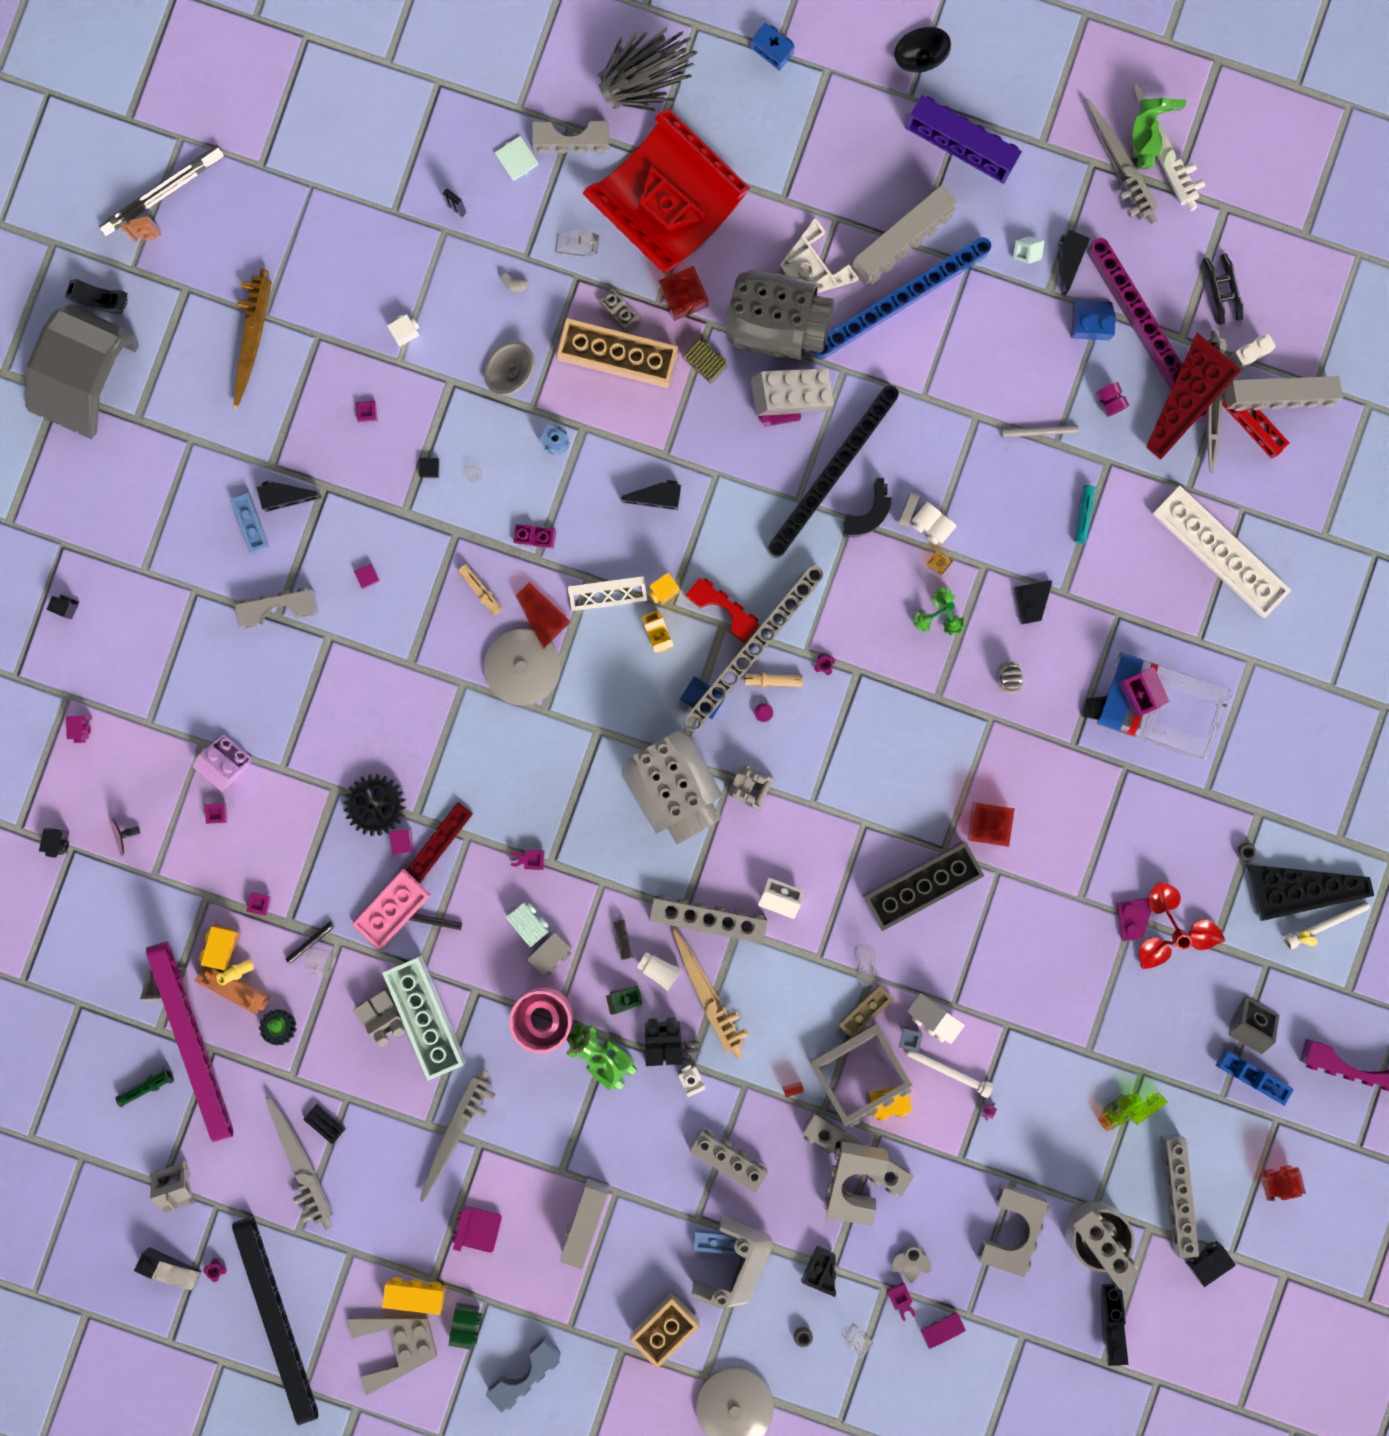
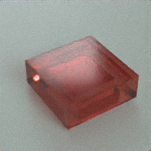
(793, 1089)

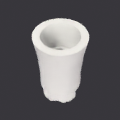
(659, 970)

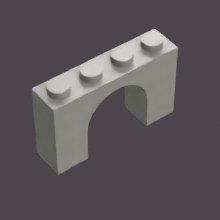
(854, 1160)
(1017, 1256)

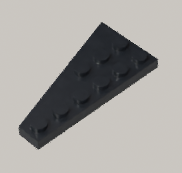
(1293, 891)

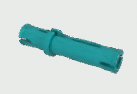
(1081, 535)

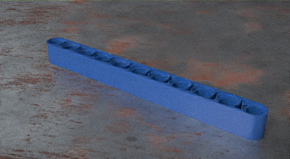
(908, 292)

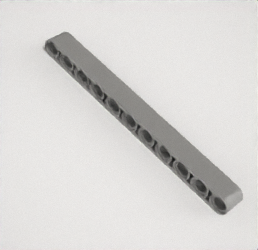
(758, 640)

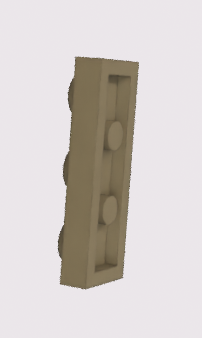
(865, 1011)

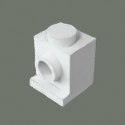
(695, 1087)

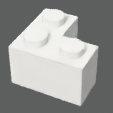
(937, 1021)

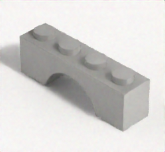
(593, 138)
(252, 613)

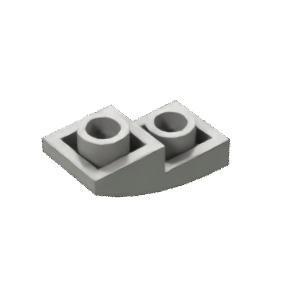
(619, 310)

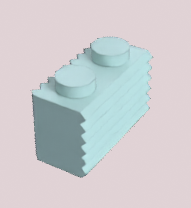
(528, 924)

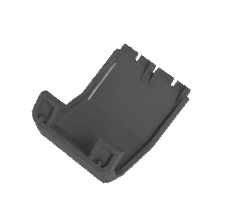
(72, 367)

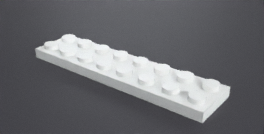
(1221, 552)

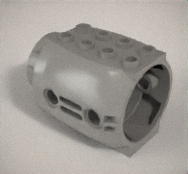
(673, 787)

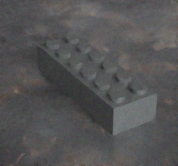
(923, 885)

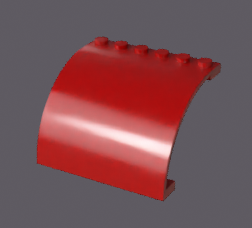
(688, 166)

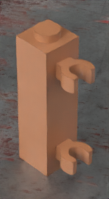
(235, 990)

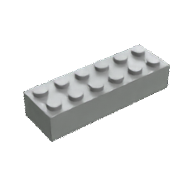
(904, 235)

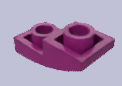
(534, 536)
(943, 1330)

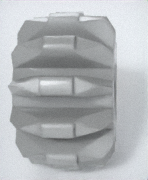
(1010, 677)

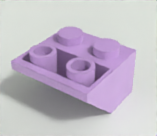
(222, 762)

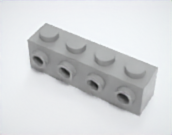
(728, 1160)

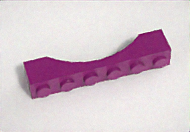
(1322, 1056)

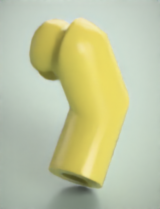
(1306, 939)

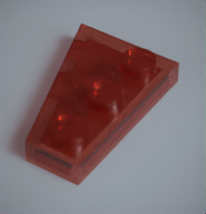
(542, 615)

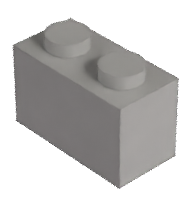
(550, 953)

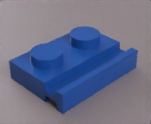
(695, 691)

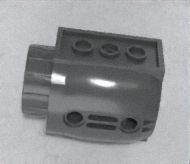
(777, 315)

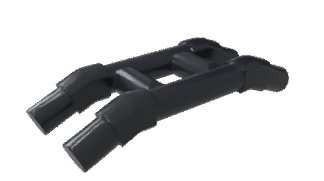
(1219, 299)

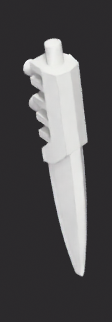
(1174, 169)

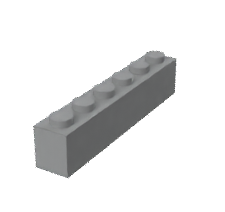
(1283, 393)

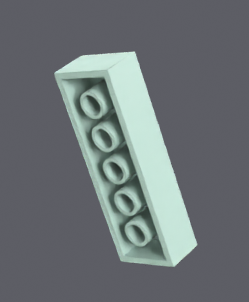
(424, 1017)

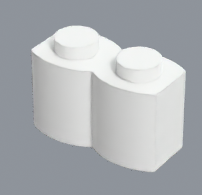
(1254, 351)
(933, 523)

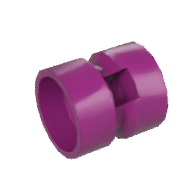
(1112, 399)

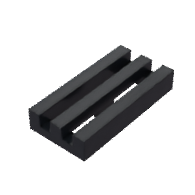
(457, 204)
(328, 1117)

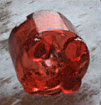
(1284, 1184)

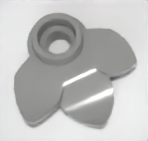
(911, 1264)

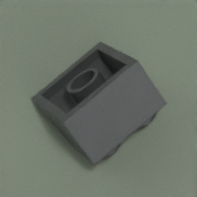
(1254, 1025)

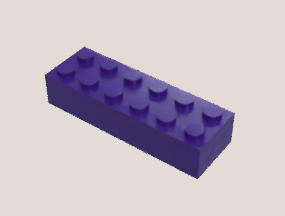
(963, 139)

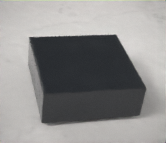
(429, 467)

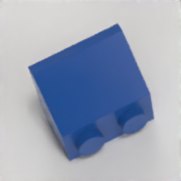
(1093, 320)

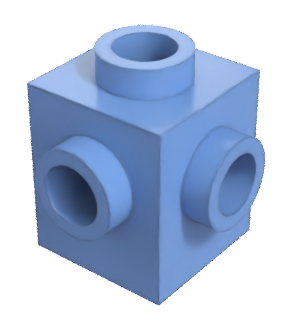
(551, 434)

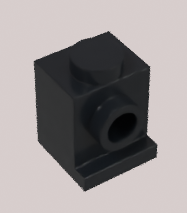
(63, 606)

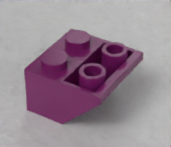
(1144, 692)

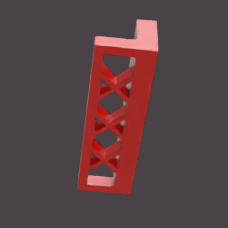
(1257, 433)

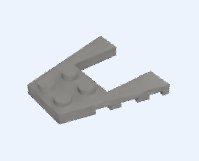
(411, 1342)

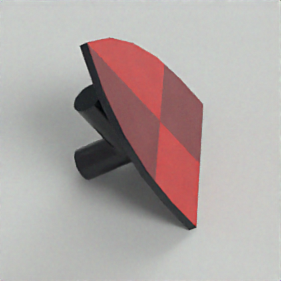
(119, 835)

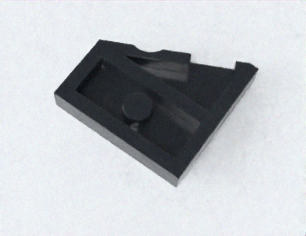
(1032, 601)
(821, 1271)

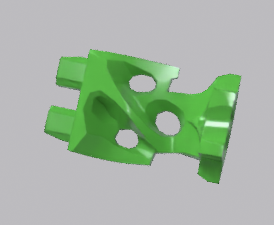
(1146, 134)
(613, 1065)

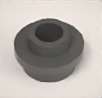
(1251, 852)
(803, 1342)

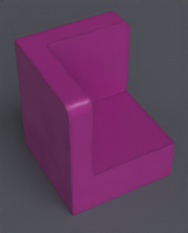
(401, 841)

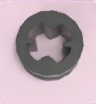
(691, 1046)

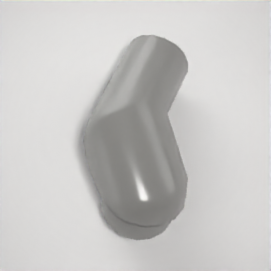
(514, 285)

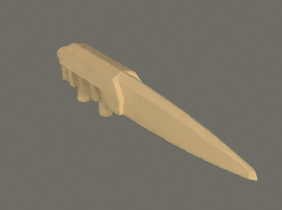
(711, 1002)

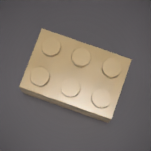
(664, 1330)

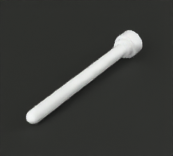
(1292, 941)
(984, 1088)

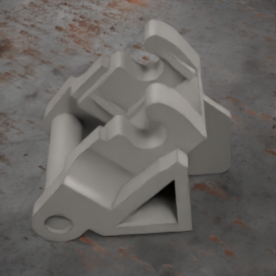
(744, 783)
(174, 1194)

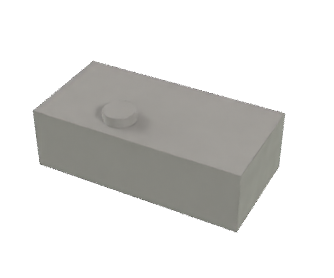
(584, 1224)

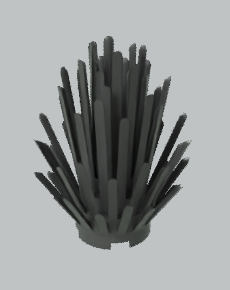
(636, 72)

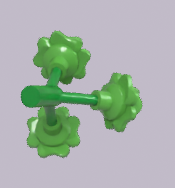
(942, 599)

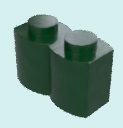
(464, 1324)

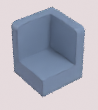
(910, 1038)

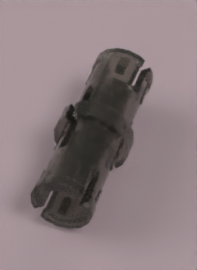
(622, 939)

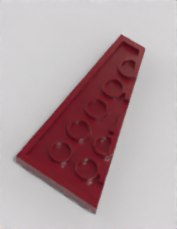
(1197, 385)

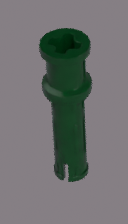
(152, 1083)

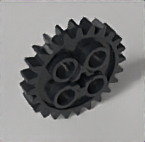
(390, 797)

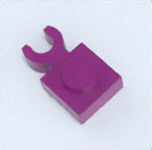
(532, 859)
(900, 1299)

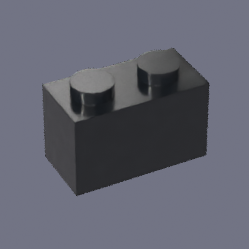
(1211, 1263)

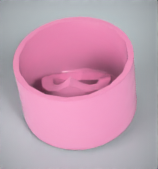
(527, 1034)

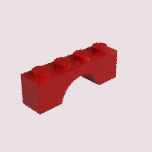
(704, 594)

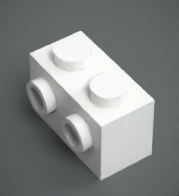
(781, 898)

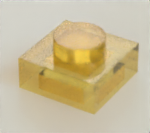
(939, 562)

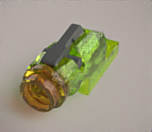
(1130, 1107)

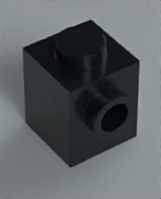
(54, 842)

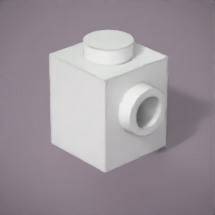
(403, 329)

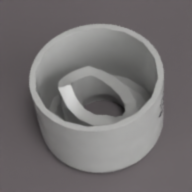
(1116, 1222)

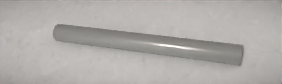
(1040, 431)

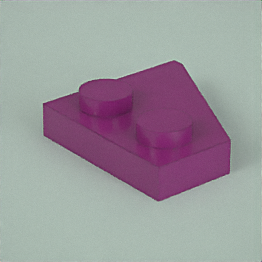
(1133, 918)

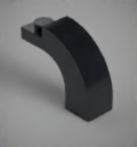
(97, 298)
(862, 525)

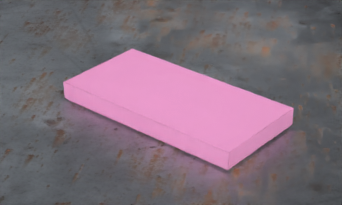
(391, 909)

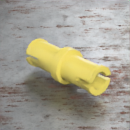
(234, 972)

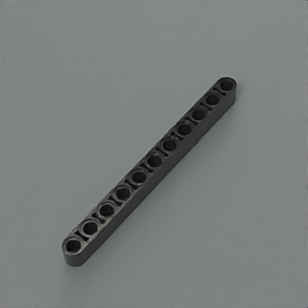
(848, 448)
(275, 1320)

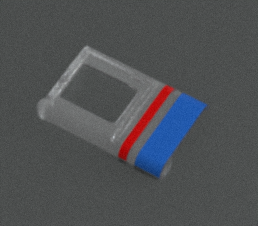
(1119, 717)

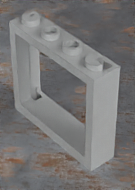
(843, 1049)

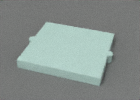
(516, 158)

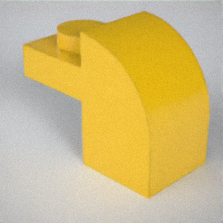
(657, 631)

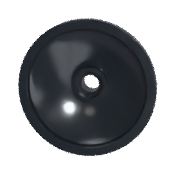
(922, 49)

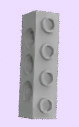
(1120, 1274)

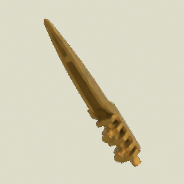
(254, 323)

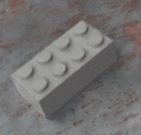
(792, 392)

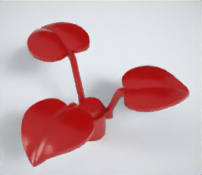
(1202, 937)

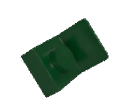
(623, 999)

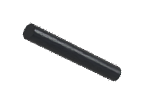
(436, 921)
(310, 942)

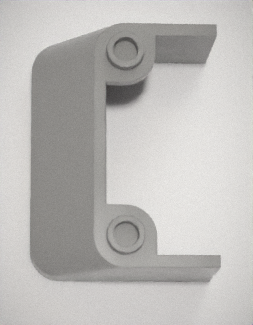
(751, 1245)

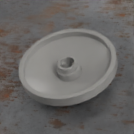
(521, 669)
(734, 1403)

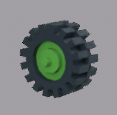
(277, 1027)

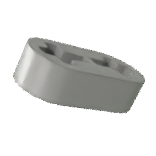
(908, 510)

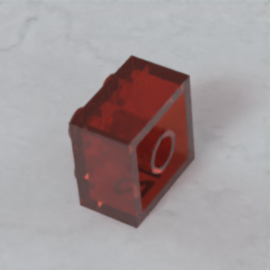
(683, 293)
(990, 824)

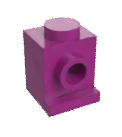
(78, 728)

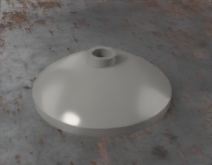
(509, 368)

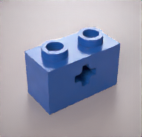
(773, 54)

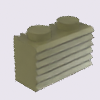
(705, 360)

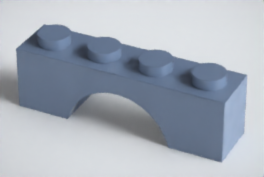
(507, 1390)

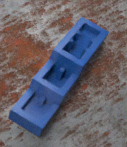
(1254, 1077)

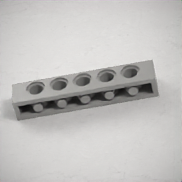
(755, 934)
(817, 1123)
(1179, 1196)

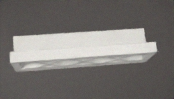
(607, 586)

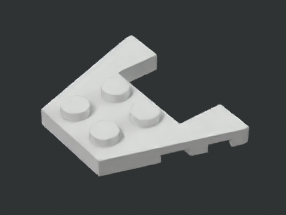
(807, 265)

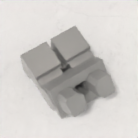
(383, 1025)

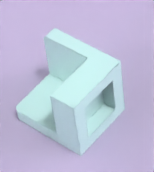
(1028, 249)

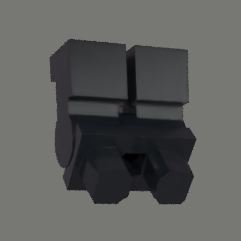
(661, 1034)

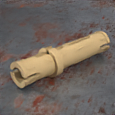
(484, 595)
(773, 680)

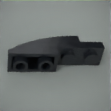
(1113, 1325)

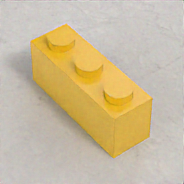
(414, 1296)

